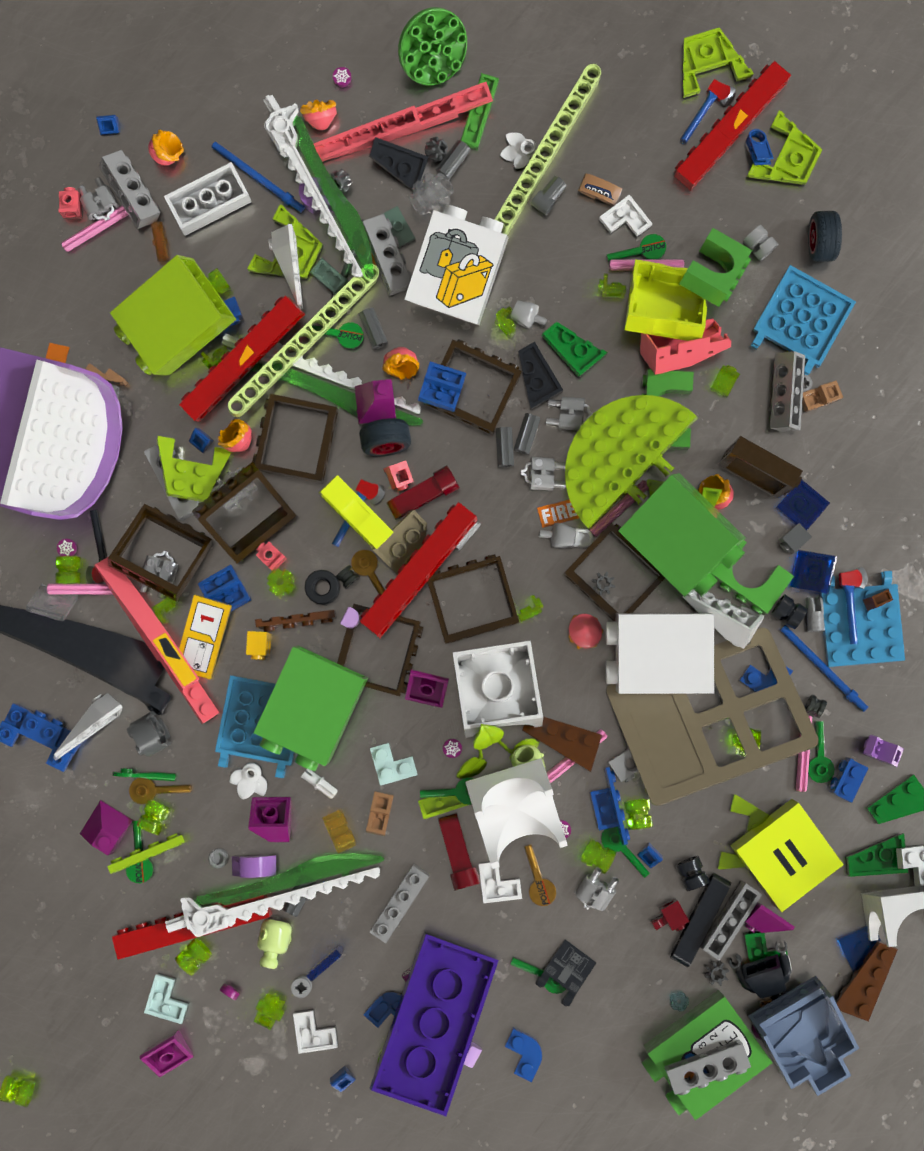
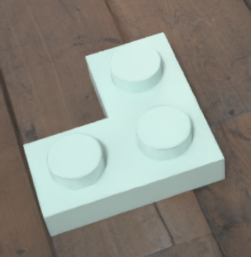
(388, 769)
(160, 1003)

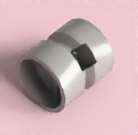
(760, 242)

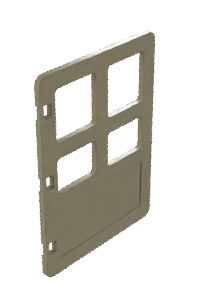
(669, 738)

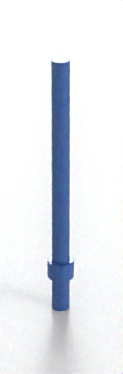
(286, 197)
(851, 695)

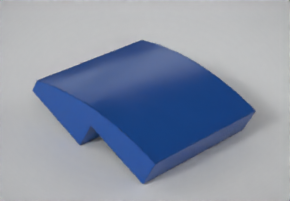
(442, 386)
(225, 587)

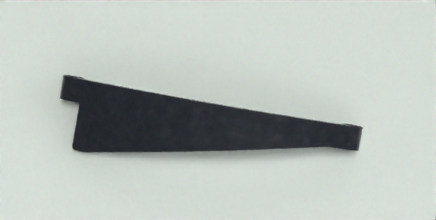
(99, 652)

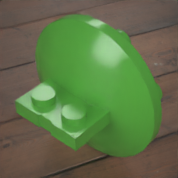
(432, 46)

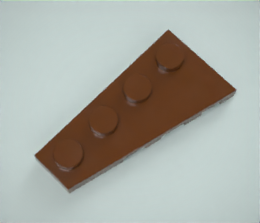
(288, 623)
(570, 741)
(865, 987)

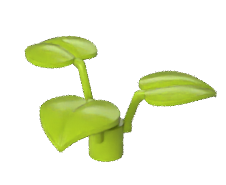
(484, 738)

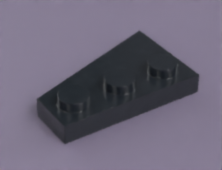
(399, 161)
(537, 376)

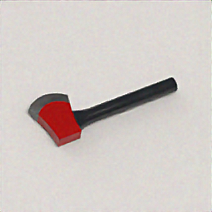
(92, 574)

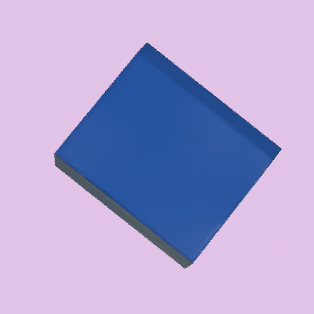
(108, 124)
(200, 440)
(650, 855)
(342, 1079)

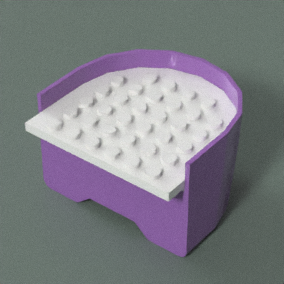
(55, 436)

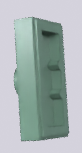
(399, 227)
(329, 276)

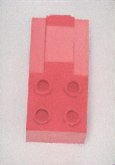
(672, 354)

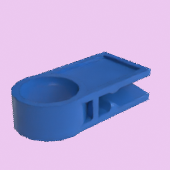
(759, 151)

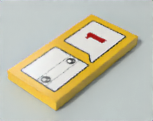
(204, 634)

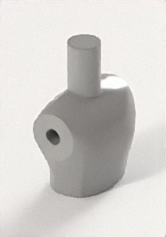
(526, 314)
(561, 535)

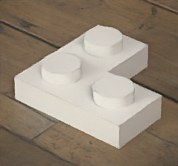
(626, 212)
(912, 858)
(495, 890)
(312, 1039)

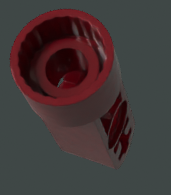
(441, 483)
(463, 873)

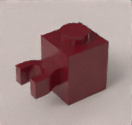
(672, 915)

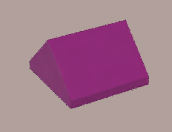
(426, 688)
(167, 1054)

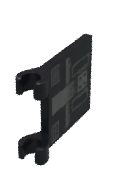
(569, 969)

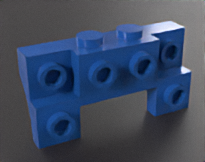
(38, 728)

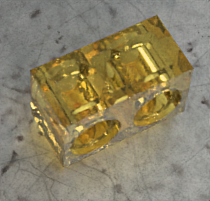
(339, 830)

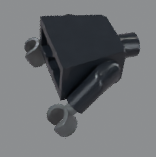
(765, 976)

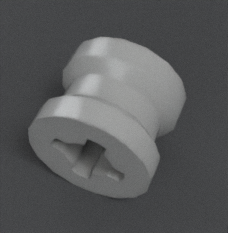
(304, 985)

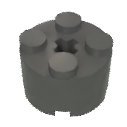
(149, 734)

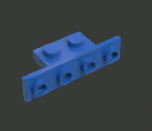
(607, 807)

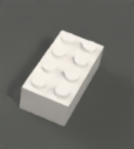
(207, 199)

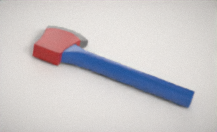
(717, 90)
(364, 489)
(849, 580)

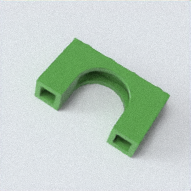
(713, 285)
(670, 382)
(759, 598)

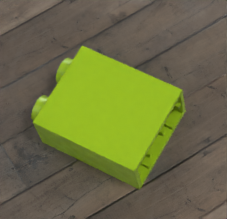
(171, 316)

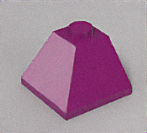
(375, 401)
(271, 818)
(105, 828)
(766, 921)

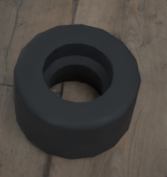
(310, 584)

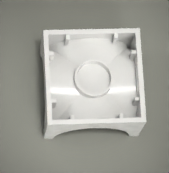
(498, 687)
(513, 806)
(890, 909)

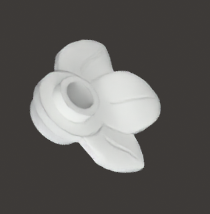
(515, 150)
(249, 784)

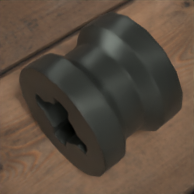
(347, 576)
(815, 706)

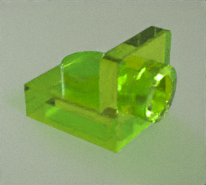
(614, 289)
(506, 325)
(216, 359)
(725, 380)
(165, 605)
(527, 612)

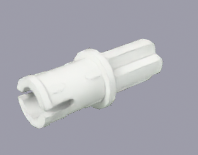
(319, 783)

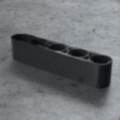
(700, 920)

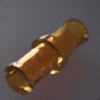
(159, 241)

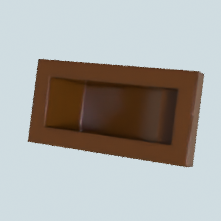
(877, 600)

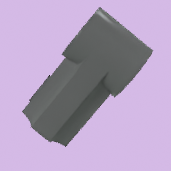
(545, 199)

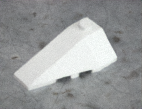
(285, 250)
(731, 621)
(99, 714)

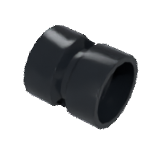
(790, 612)
(693, 880)

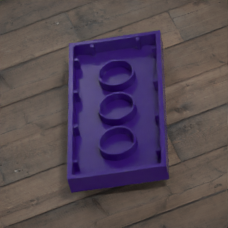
(434, 1025)

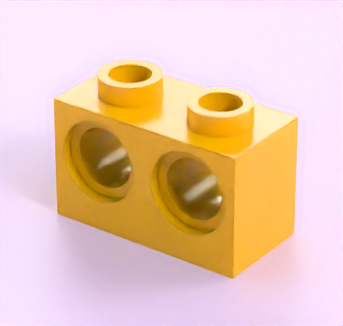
(258, 645)

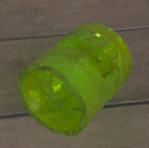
(218, 281)
(68, 570)
(642, 807)
(153, 818)
(596, 855)
(191, 958)
(17, 1091)

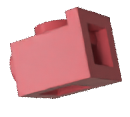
(74, 207)
(404, 473)
(276, 559)

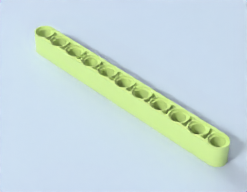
(549, 146)
(299, 348)

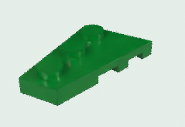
(575, 351)
(899, 801)
(877, 859)

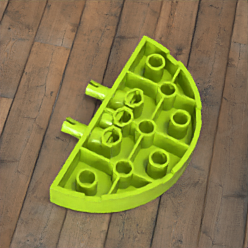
(618, 449)

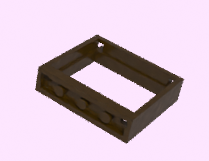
(494, 361)
(326, 444)
(760, 467)
(260, 532)
(473, 565)
(145, 577)
(592, 594)
(407, 666)

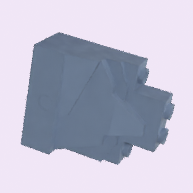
(806, 1036)

